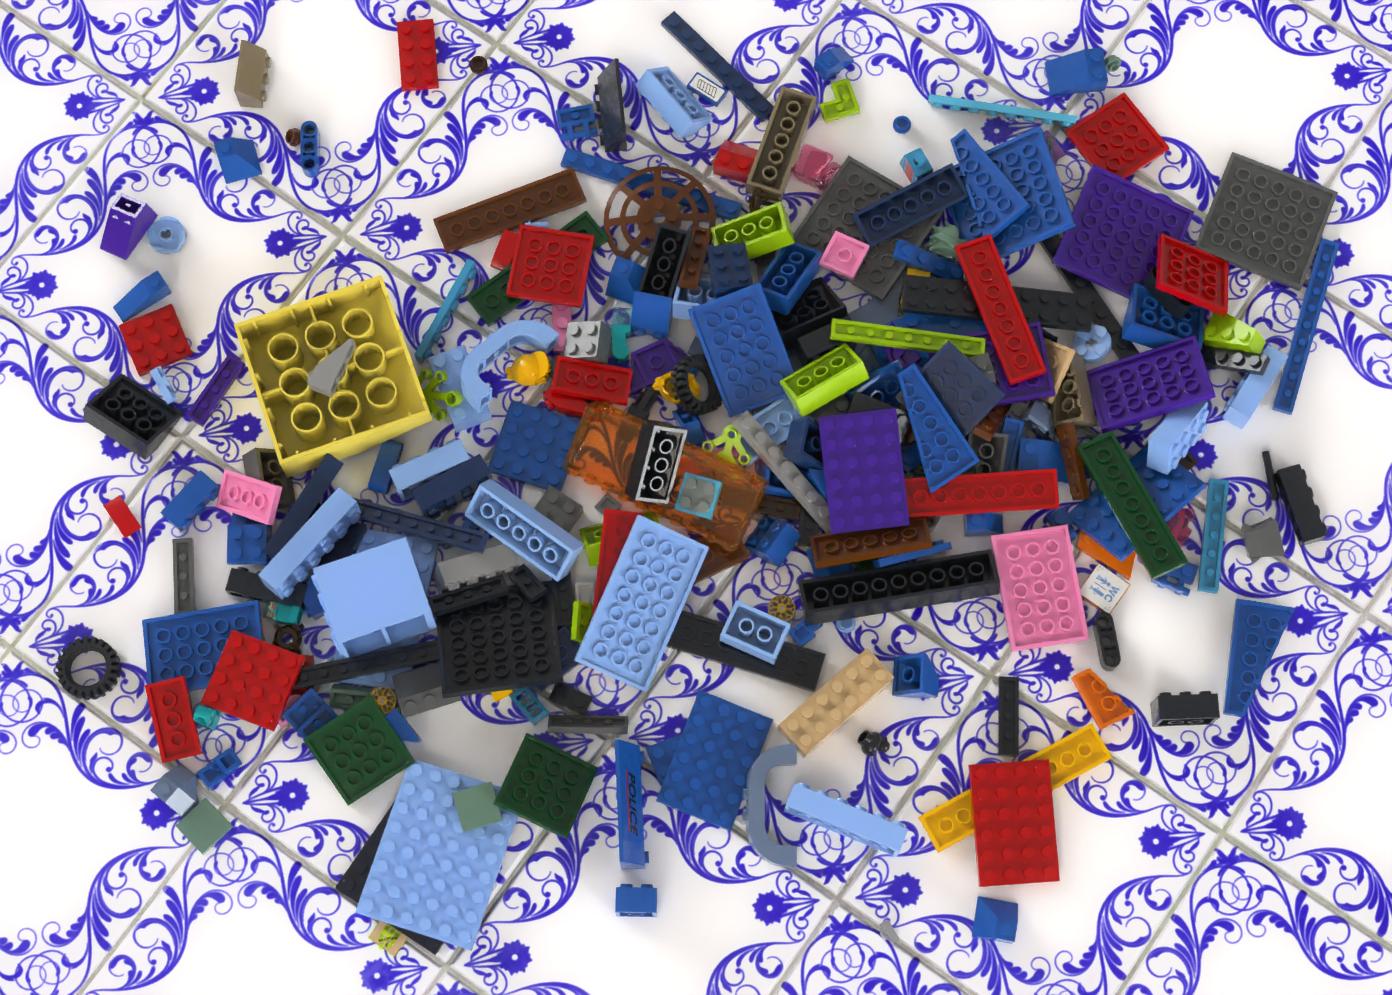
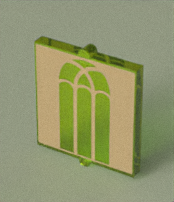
(388, 938)

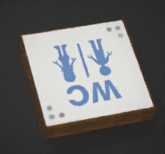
(1103, 589)

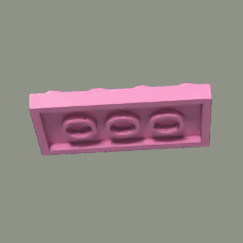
(249, 497)

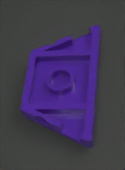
(653, 362)

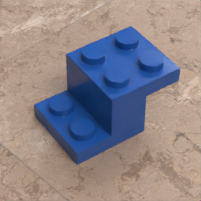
(246, 541)

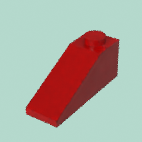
(564, 403)

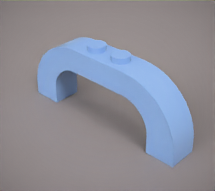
(496, 344)

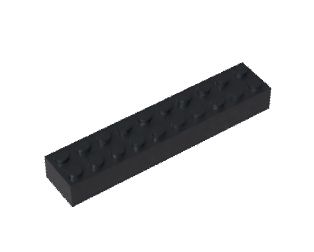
(898, 587)

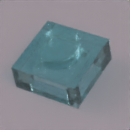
(621, 316)

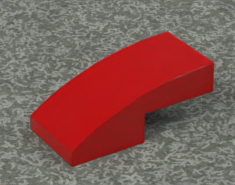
(505, 250)
(122, 516)

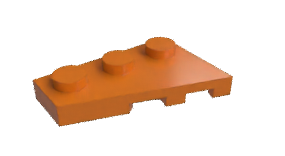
(1097, 552)
(1100, 700)

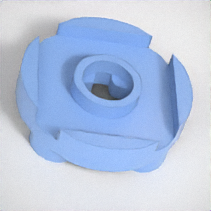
(160, 227)
(1095, 353)
(164, 385)

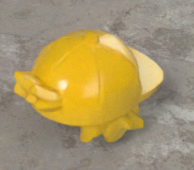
(530, 369)
(663, 385)

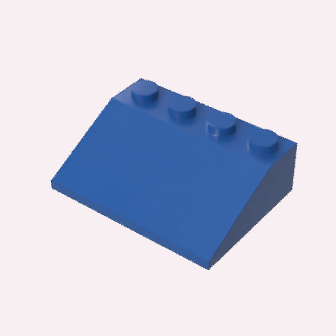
(1153, 326)

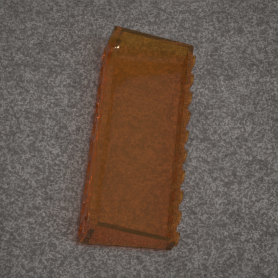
(604, 455)

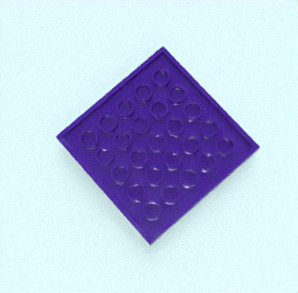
(1118, 231)

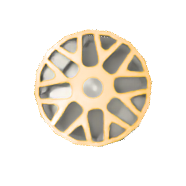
(782, 608)
(385, 699)

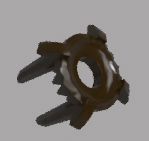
(756, 201)
(294, 630)

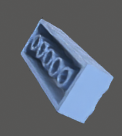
(524, 529)
(310, 543)
(846, 819)

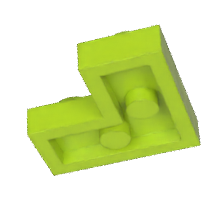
(844, 103)

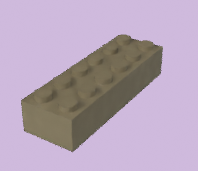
(781, 142)

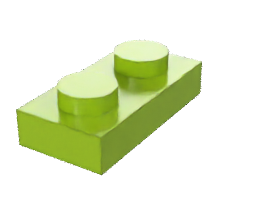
(580, 620)

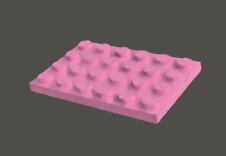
(1039, 588)

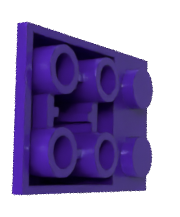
(126, 225)

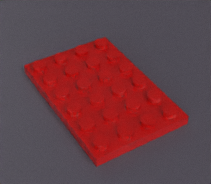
(1013, 823)

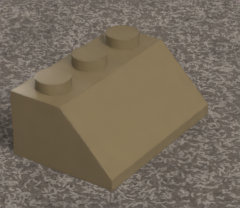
(252, 75)

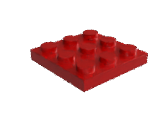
(155, 339)

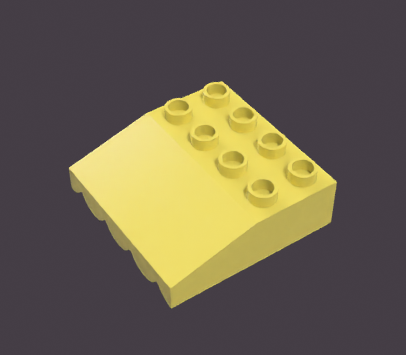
(375, 395)

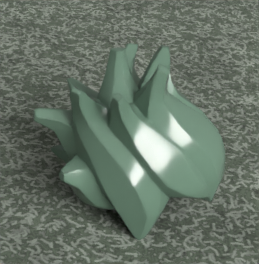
(944, 241)

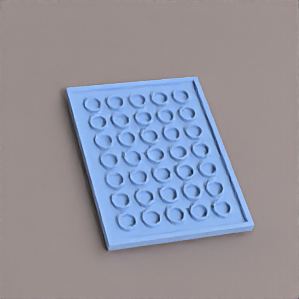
(429, 870)

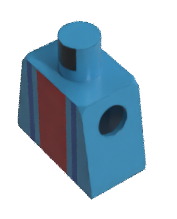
(916, 165)

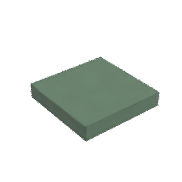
(477, 807)
(204, 826)

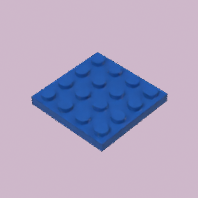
(533, 446)

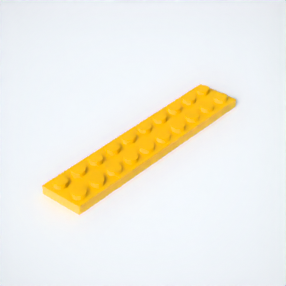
(1067, 759)

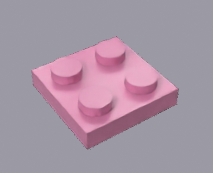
(844, 255)

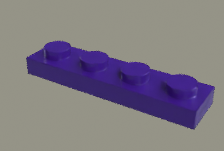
(215, 390)

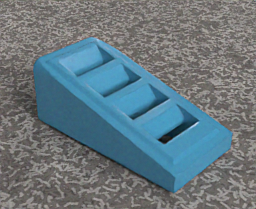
(539, 716)

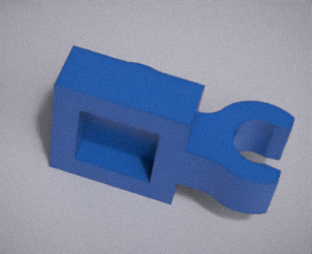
(1059, 518)
(803, 634)

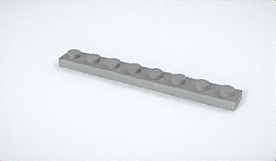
(784, 469)

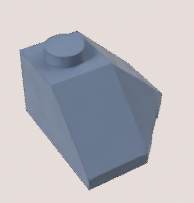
(1039, 420)
(178, 789)

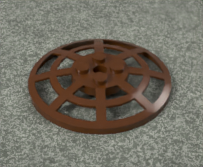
(655, 206)

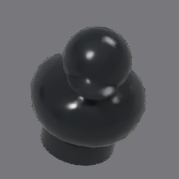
(871, 742)

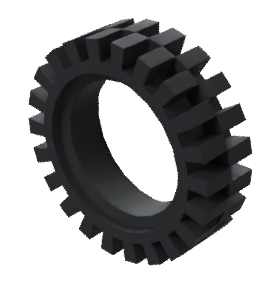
(683, 391)
(71, 653)

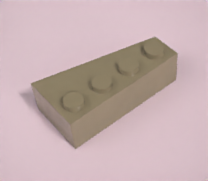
(1074, 398)

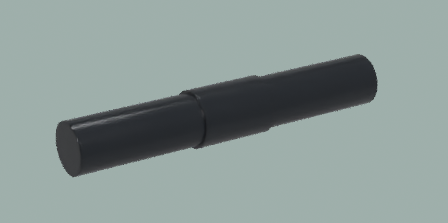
(1270, 475)

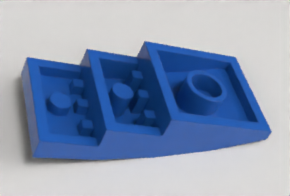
(308, 713)

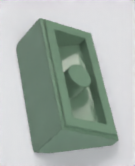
(347, 695)

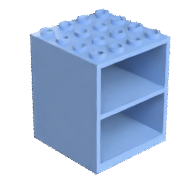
(373, 599)

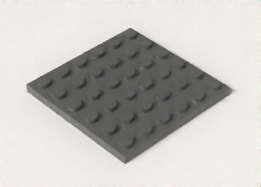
(848, 192)
(1266, 221)

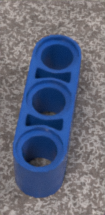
(306, 142)
(388, 456)

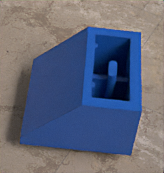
(772, 540)

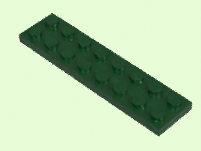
(491, 298)
(1132, 505)

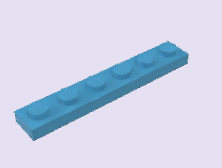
(442, 318)
(1213, 536)

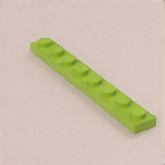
(903, 337)

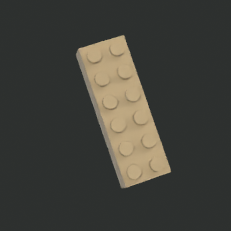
(835, 702)

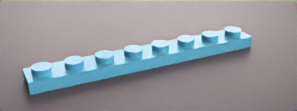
(1009, 111)

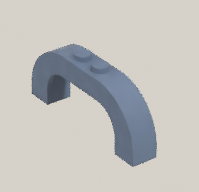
(755, 806)

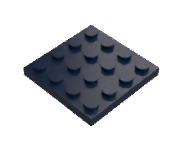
(960, 387)

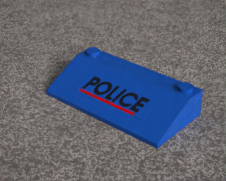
(630, 805)

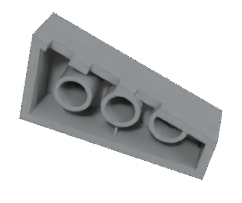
(474, 568)

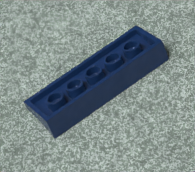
(910, 205)
(304, 505)

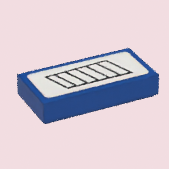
(707, 89)

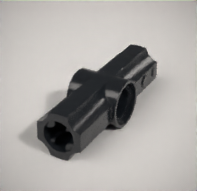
(644, 403)

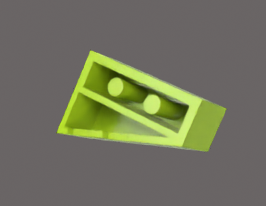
(1232, 334)

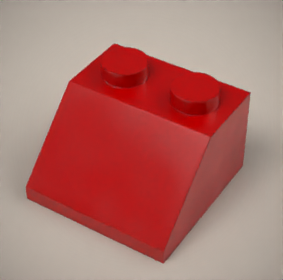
(734, 161)

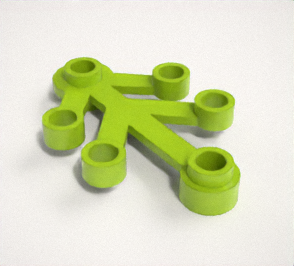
(452, 398)
(727, 452)

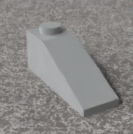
(330, 370)

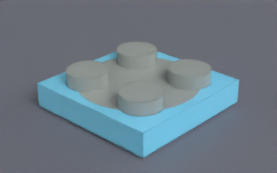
(698, 495)

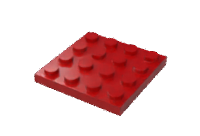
(1117, 138)
(550, 266)
(1192, 274)
(253, 680)

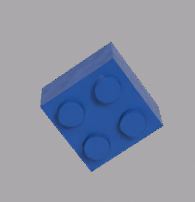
(636, 901)

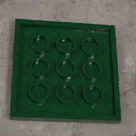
(359, 750)
(546, 786)

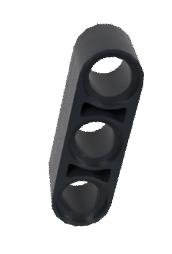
(1174, 305)
(1110, 633)

